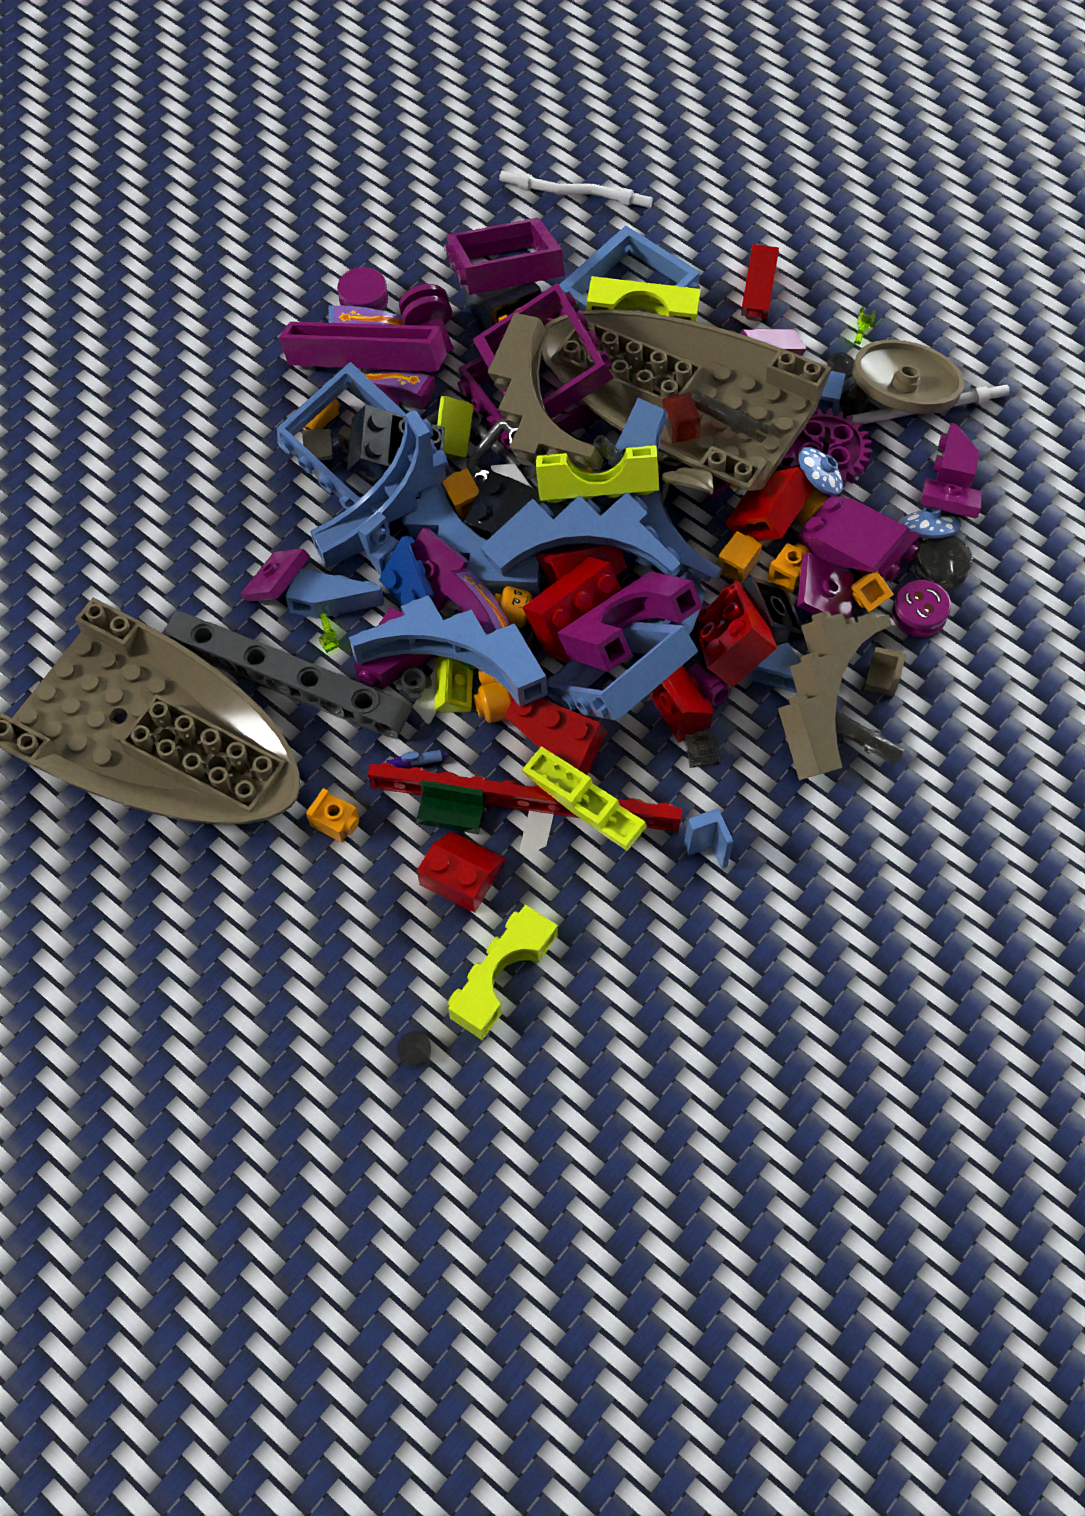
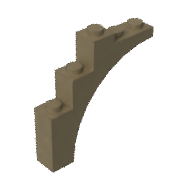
(517, 373)
(811, 714)

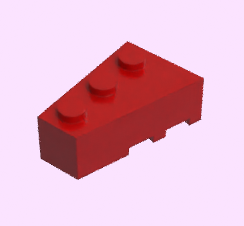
(559, 731)

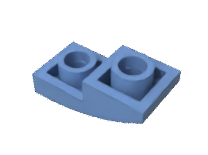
(377, 541)

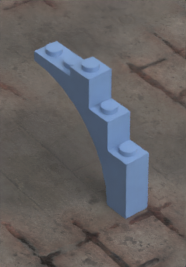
(645, 429)
(394, 495)
(437, 515)
(579, 523)
(461, 637)

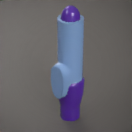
(414, 759)

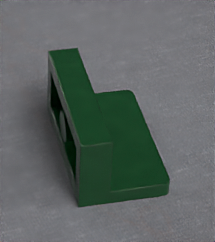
(451, 807)

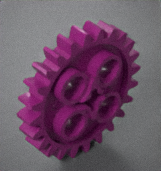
(845, 443)

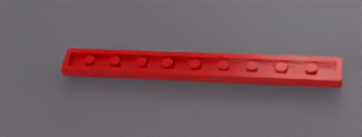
(512, 795)

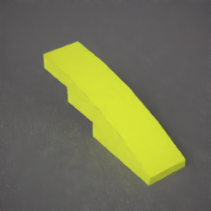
(584, 798)

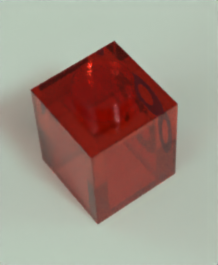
(682, 418)

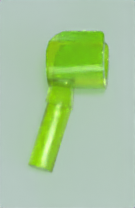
(864, 322)
(329, 639)

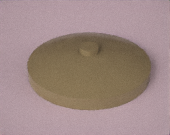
(908, 376)

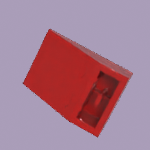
(733, 635)

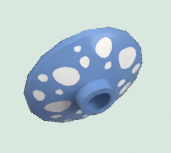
(821, 471)
(932, 523)

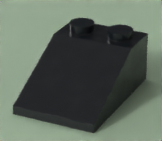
(500, 501)

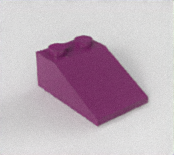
(851, 534)

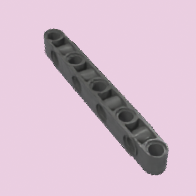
(289, 675)

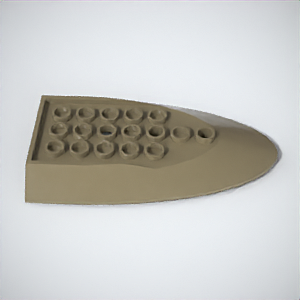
(674, 356)
(168, 696)

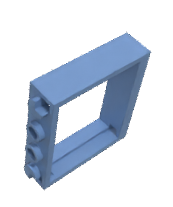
(615, 250)
(346, 378)
(665, 651)

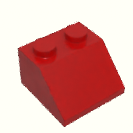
(682, 704)
(459, 870)

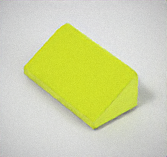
(457, 419)
(452, 686)

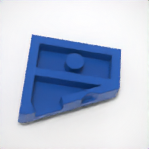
(404, 575)

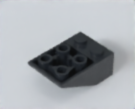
(377, 438)

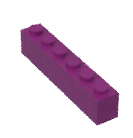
(364, 346)

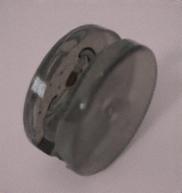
(943, 562)

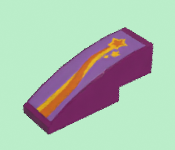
(403, 386)
(472, 594)

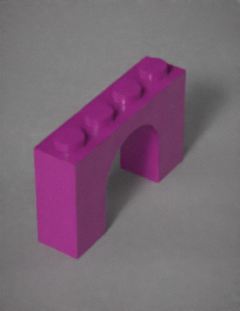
(598, 635)

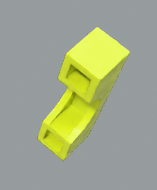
(633, 295)
(633, 474)
(526, 938)

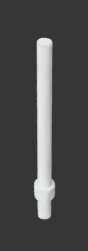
(978, 395)

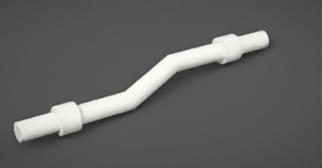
(624, 196)

